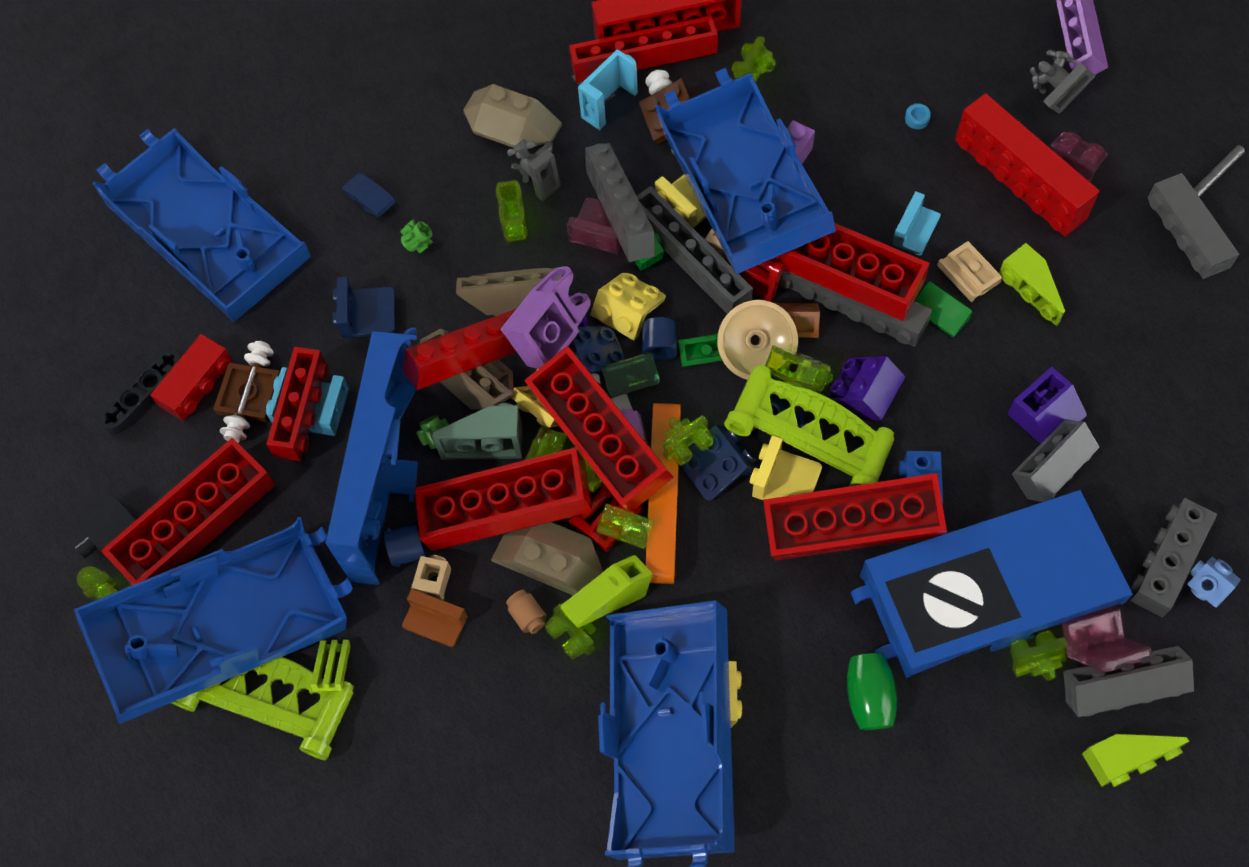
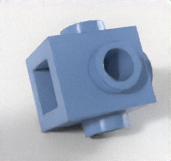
(1212, 581)

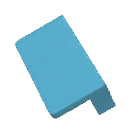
(915, 226)

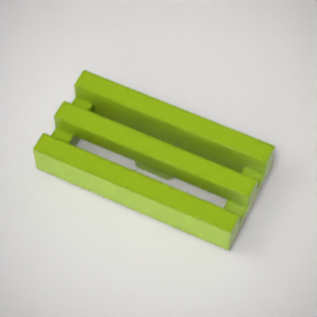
(332, 648)

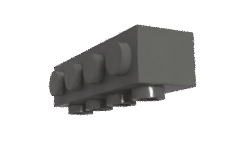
(1192, 226)
(1173, 557)
(1157, 676)

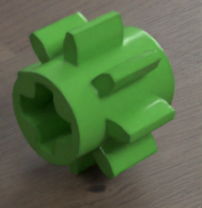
(416, 236)
(429, 426)

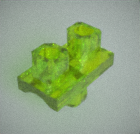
(756, 59)
(683, 435)
(546, 442)
(625, 526)
(95, 583)
(579, 641)
(1039, 659)

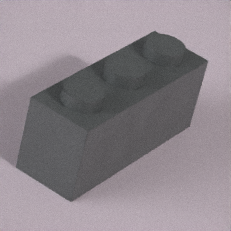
(1055, 460)

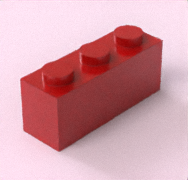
(191, 377)

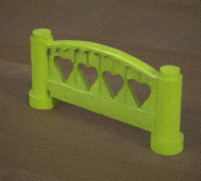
(756, 411)
(315, 724)

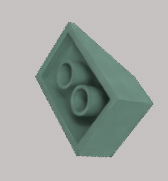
(487, 434)

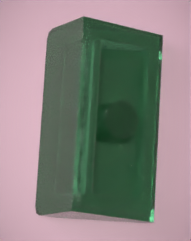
(629, 375)

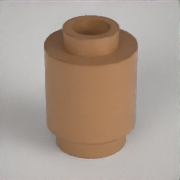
(526, 612)

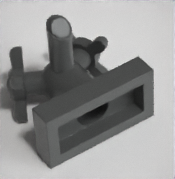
(1066, 85)
(539, 166)

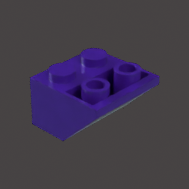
(866, 386)
(1047, 405)

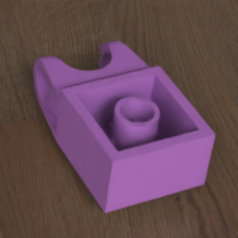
(546, 319)

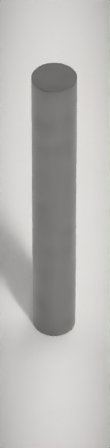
(1219, 170)

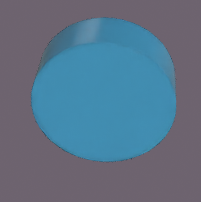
(917, 116)

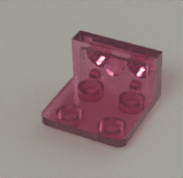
(1079, 154)
(593, 228)
(1101, 642)

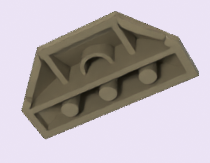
(510, 117)
(501, 290)
(480, 386)
(550, 556)

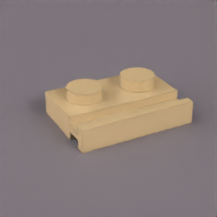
(969, 271)

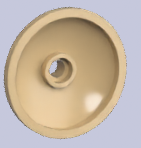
(752, 318)

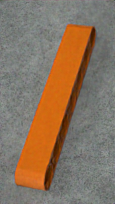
(663, 503)

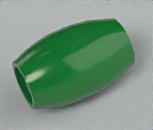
(871, 691)

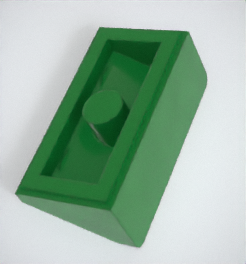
(946, 310)
(698, 350)

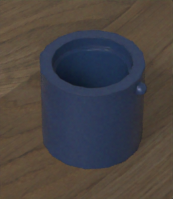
(659, 338)
(404, 544)

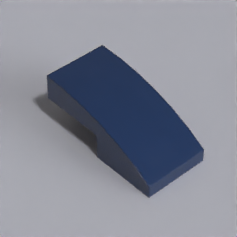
(369, 194)

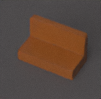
(805, 316)
(434, 618)

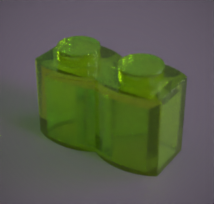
(511, 211)

